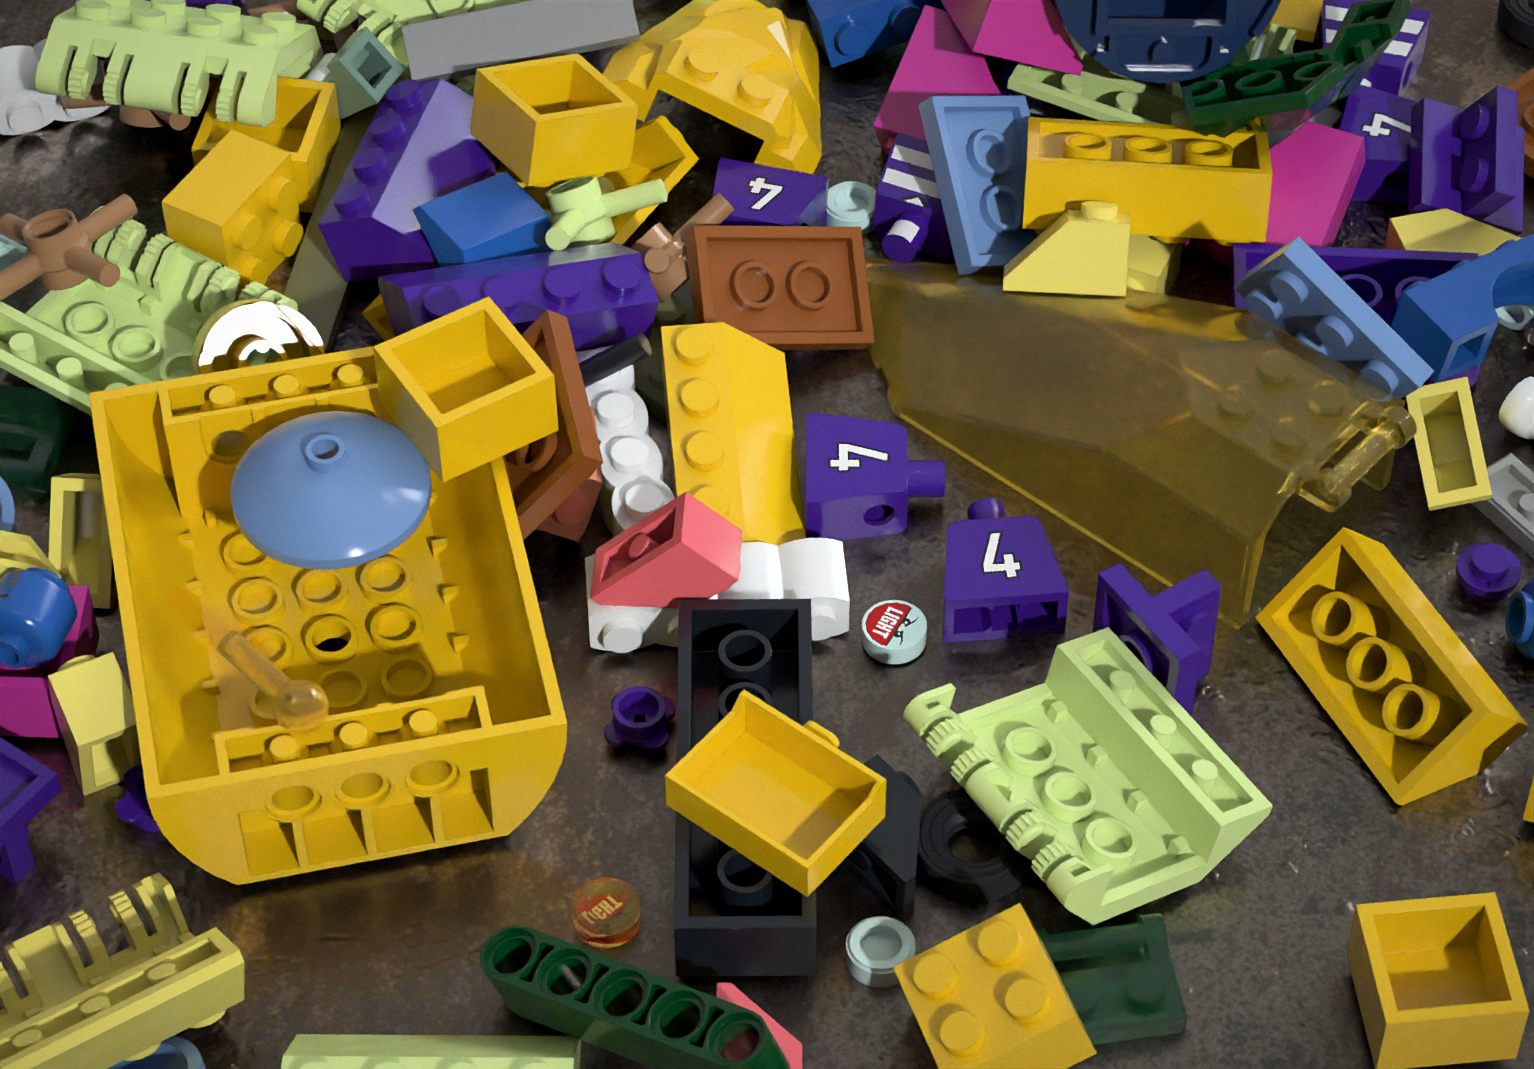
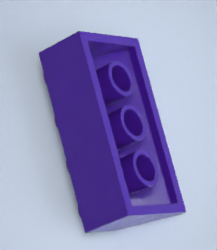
(407, 157)
(597, 288)

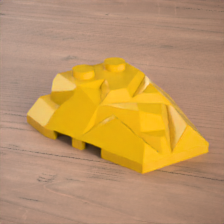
(738, 66)

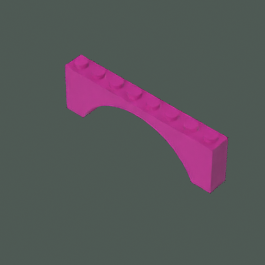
(1310, 168)

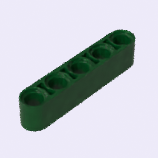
(624, 1006)

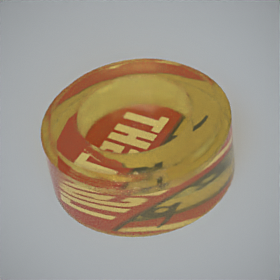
(606, 912)

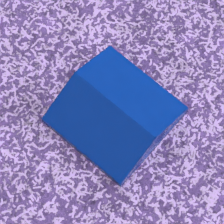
(484, 223)

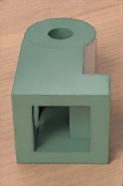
(360, 71)

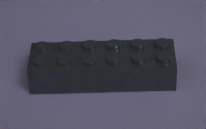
(726, 907)

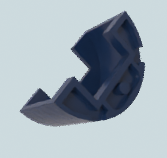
(1164, 37)

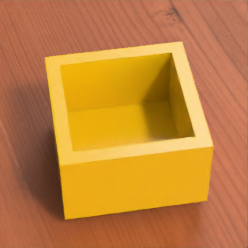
(553, 119)
(303, 125)
(238, 208)
(466, 388)
(1436, 981)
(994, 999)

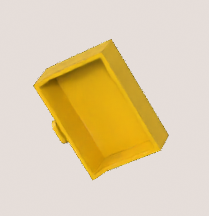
(778, 793)

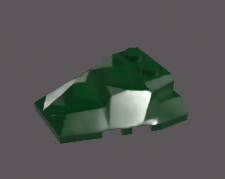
(1293, 87)

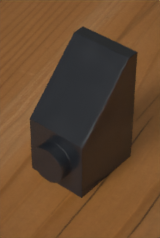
(889, 853)

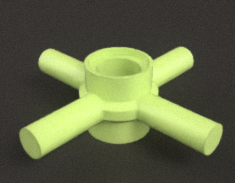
(585, 205)

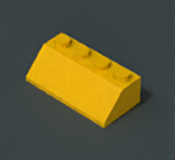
(1166, 176)
(732, 429)
(1389, 669)

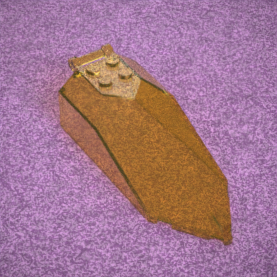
(1133, 414)

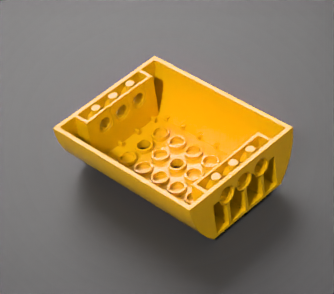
(436, 704)

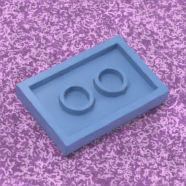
(980, 175)
(1320, 309)

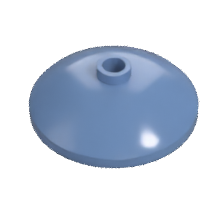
(330, 490)

